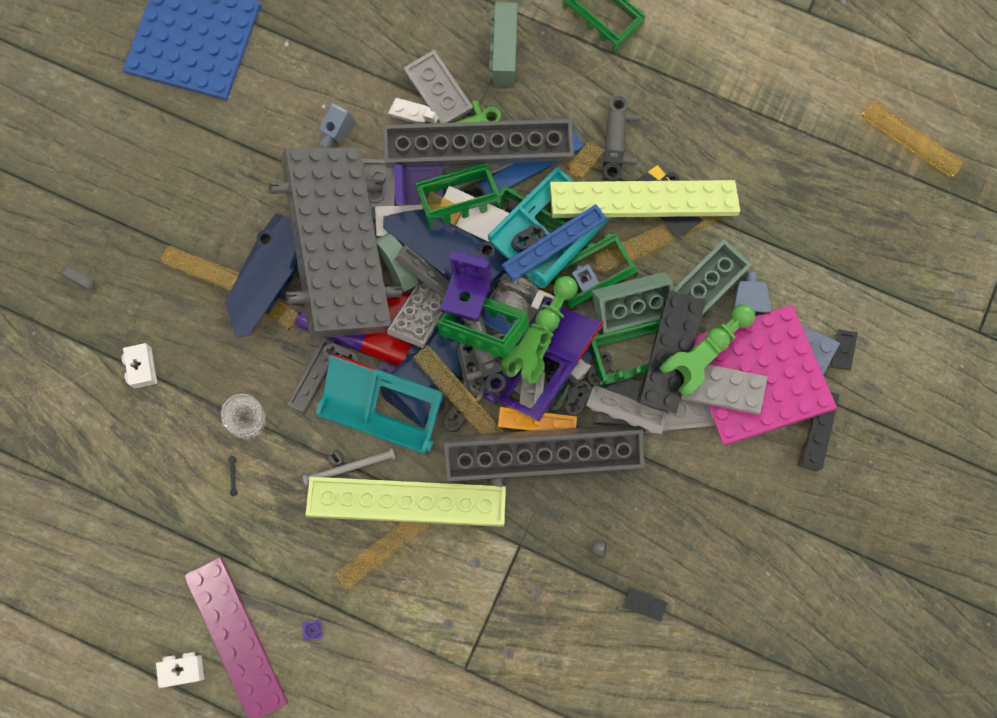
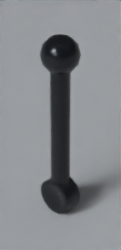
(232, 459)

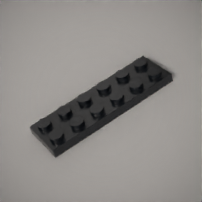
(674, 334)

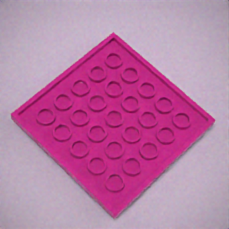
(794, 384)

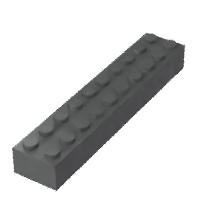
(478, 143)
(543, 452)

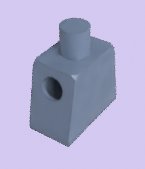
(335, 125)
(752, 294)

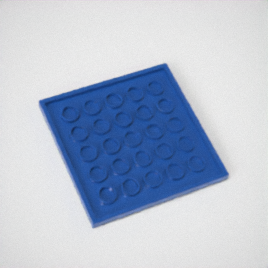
(193, 43)

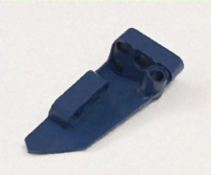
(436, 244)
(263, 276)
(408, 369)

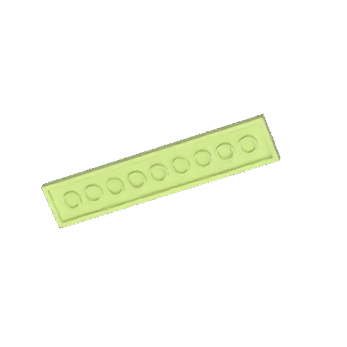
(645, 198)
(406, 501)

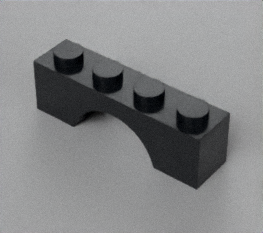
(816, 443)

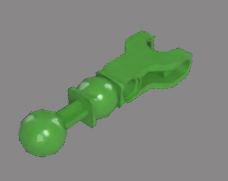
(716, 341)
(530, 351)

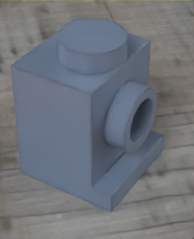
(587, 273)

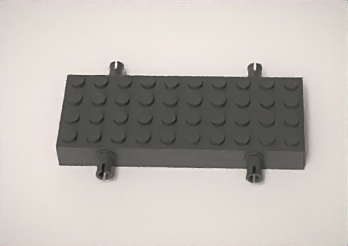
(334, 242)

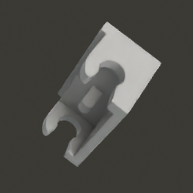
(579, 372)
(531, 392)

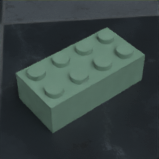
(503, 44)
(714, 274)
(631, 302)

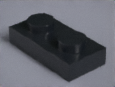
(844, 355)
(645, 604)

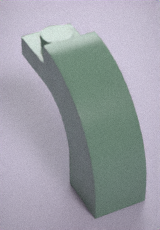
(388, 249)

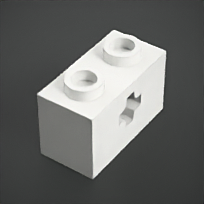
(146, 371)
(168, 673)

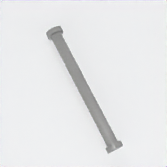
(352, 466)

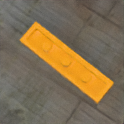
(514, 420)

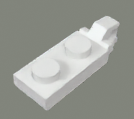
(412, 112)

